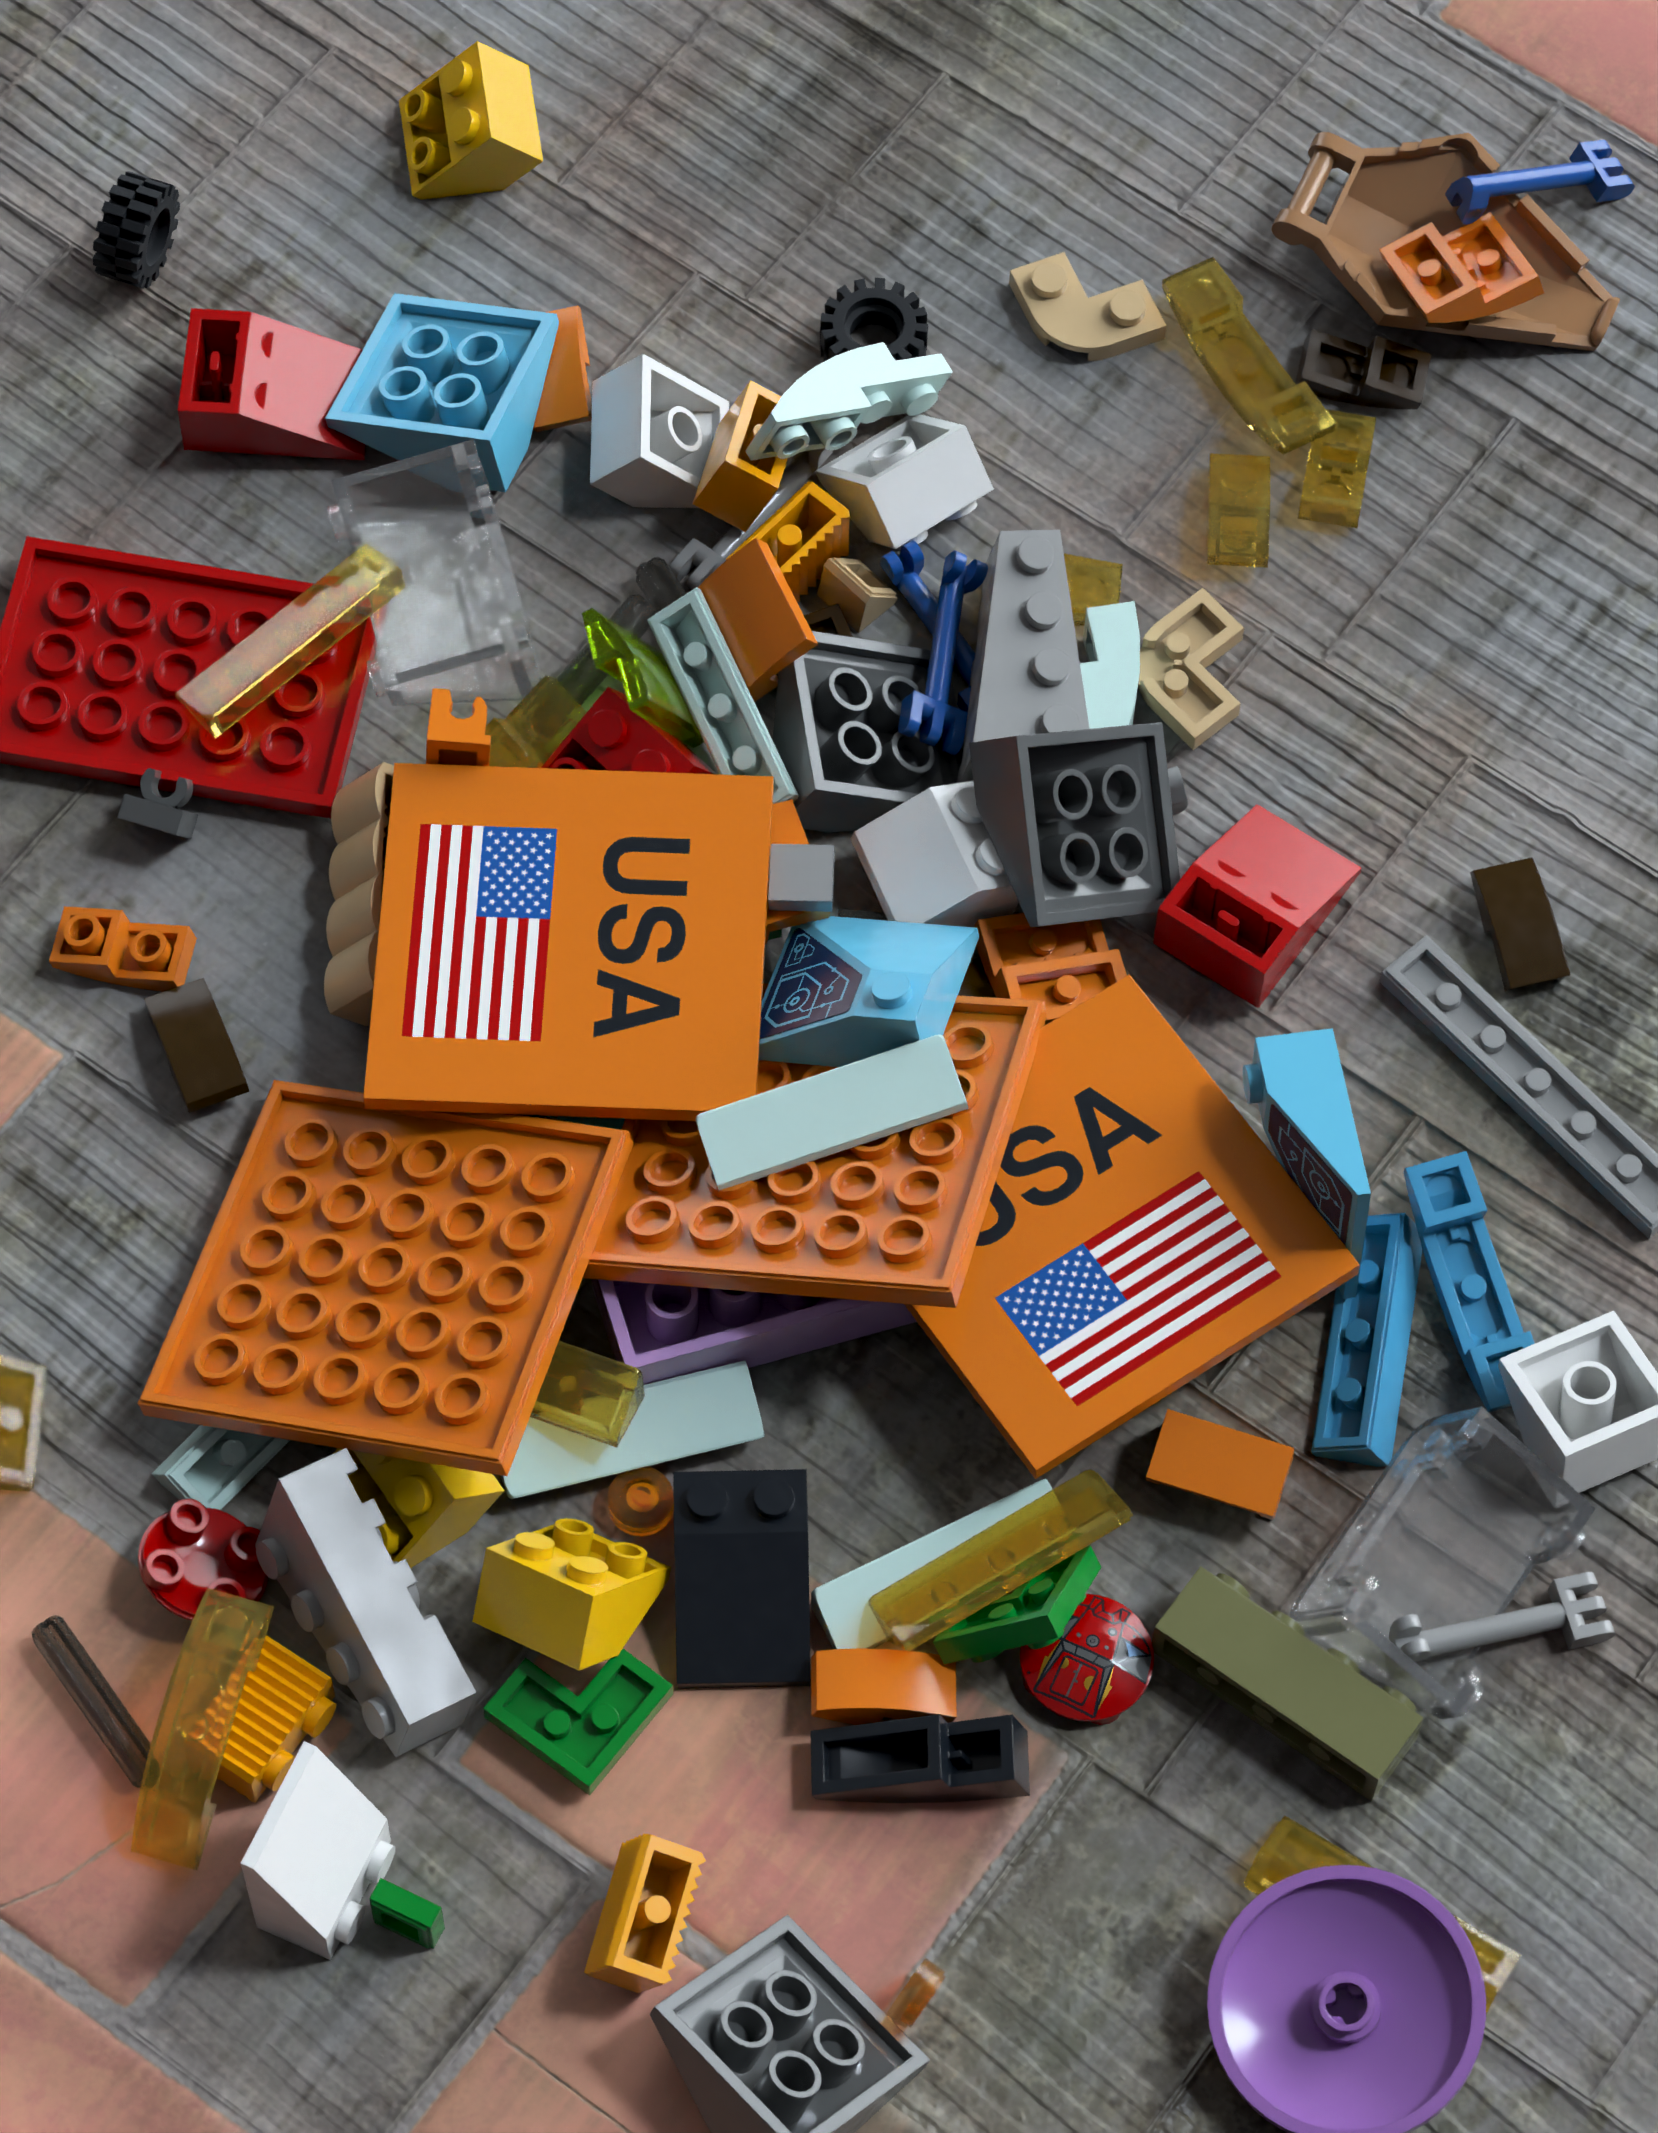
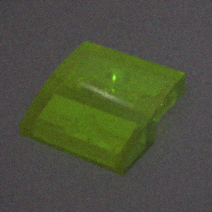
(644, 674)

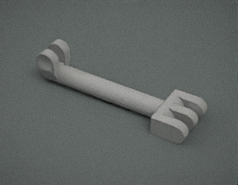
(708, 559)
(1562, 1613)

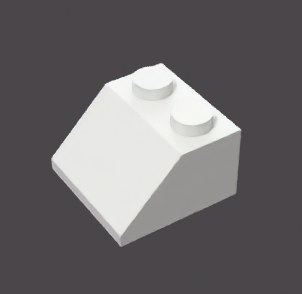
(651, 434)
(908, 479)
(935, 860)
(1586, 1401)

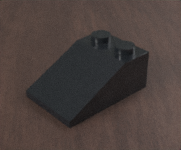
(741, 1579)

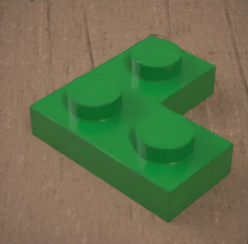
(1028, 1616)
(584, 1732)

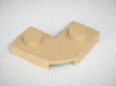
(1091, 325)
(1174, 667)

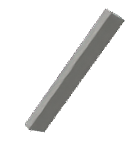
(1529, 1079)

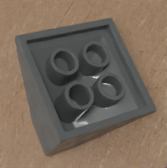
(842, 735)
(1080, 820)
(784, 2041)

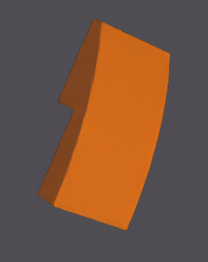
(566, 386)
(120, 952)
(880, 1683)

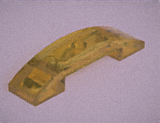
(1241, 362)
(195, 1727)

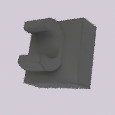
(159, 811)

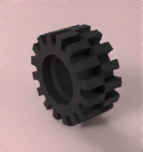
(136, 229)
(874, 307)

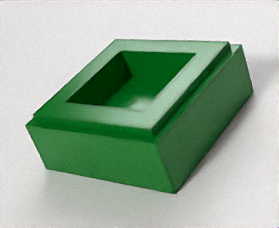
(406, 1914)

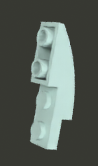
(843, 392)

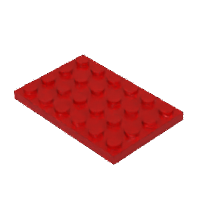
(110, 637)

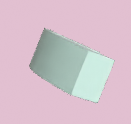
(1113, 664)

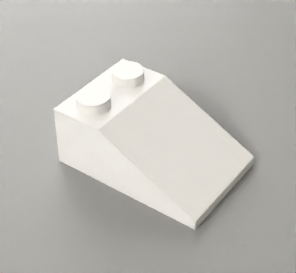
(316, 1856)

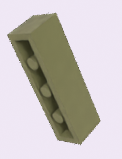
(1287, 1682)

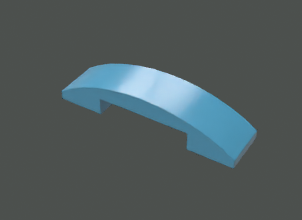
(1466, 1271)

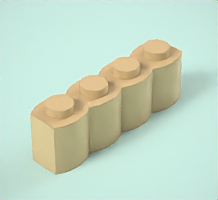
(356, 881)

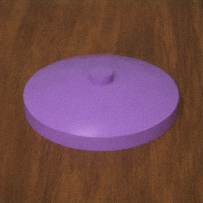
(1346, 2003)

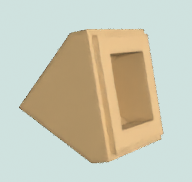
(856, 590)

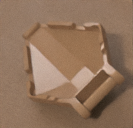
(1405, 189)

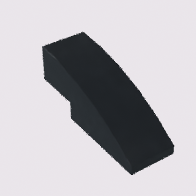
(921, 1761)

